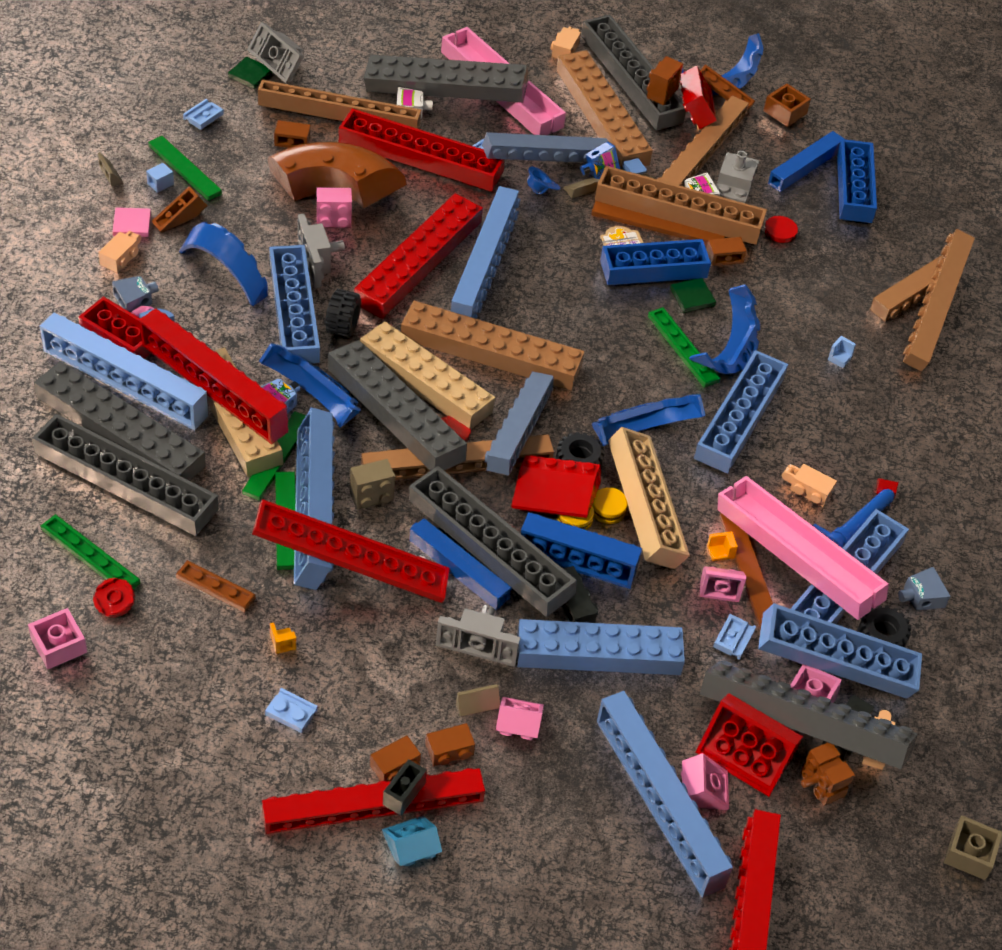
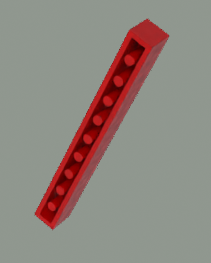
(366, 801)

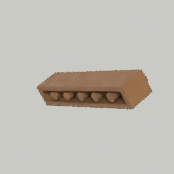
(904, 293)

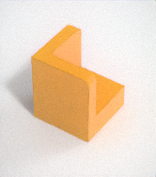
(722, 546)
(282, 639)

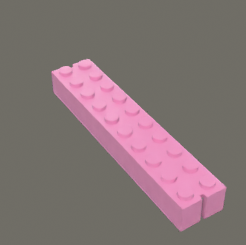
(536, 112)
(803, 547)

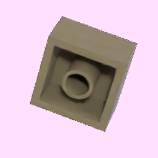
(372, 484)
(973, 847)

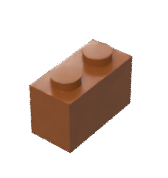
(291, 134)
(726, 251)
(450, 744)
(391, 758)

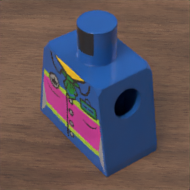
(599, 158)

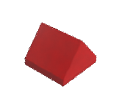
(886, 484)

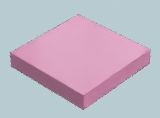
(132, 220)

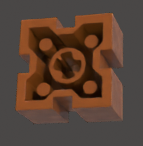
(826, 774)

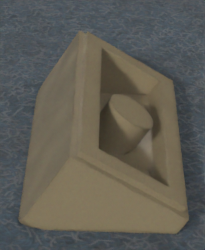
(109, 170)
(582, 187)
(478, 700)

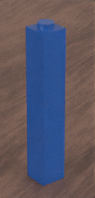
(805, 161)
(460, 563)

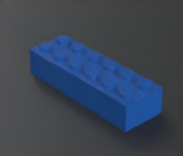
(856, 181)
(655, 261)
(585, 550)

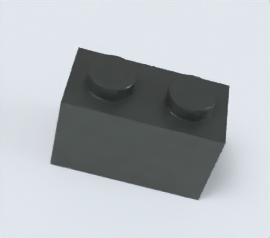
(404, 787)

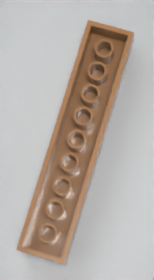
(602, 107)
(680, 204)
(491, 344)

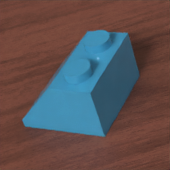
(412, 840)

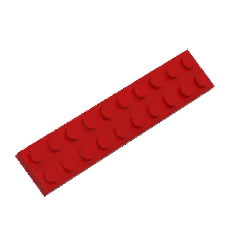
(351, 551)

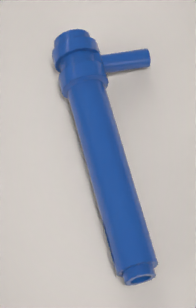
(844, 533)

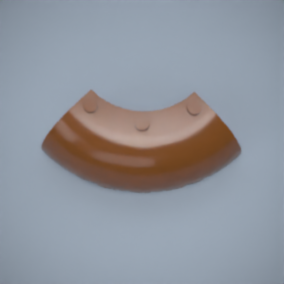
(335, 165)

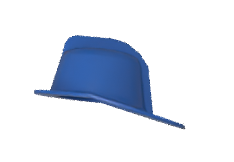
(540, 181)

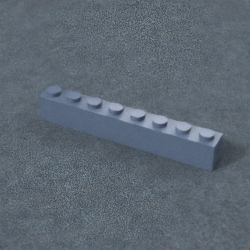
(539, 147)
(519, 424)

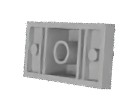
(276, 52)
(736, 176)
(317, 248)
(479, 636)

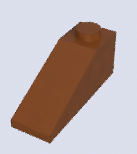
(181, 210)

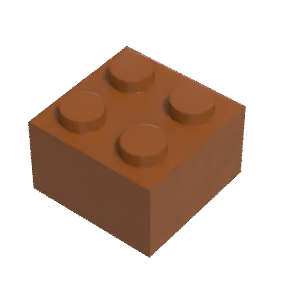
(664, 80)
(787, 105)

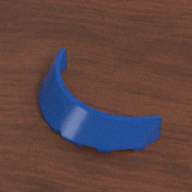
(747, 65)
(231, 253)
(743, 335)
(313, 380)
(649, 415)

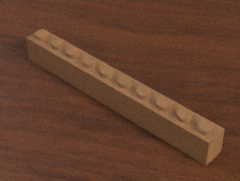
(330, 104)
(706, 142)
(938, 300)
(407, 465)

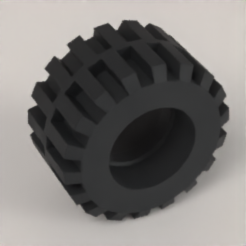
(343, 313)
(581, 446)
(889, 621)

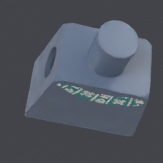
(134, 292)
(925, 591)

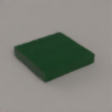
(249, 72)
(693, 295)

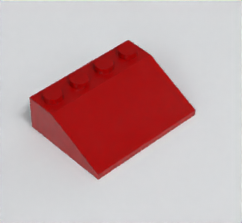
(556, 486)
(749, 744)

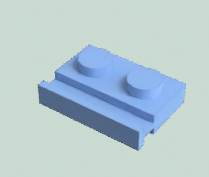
(203, 114)
(734, 636)
(291, 710)

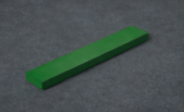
(185, 168)
(682, 346)
(261, 481)
(285, 497)
(87, 551)

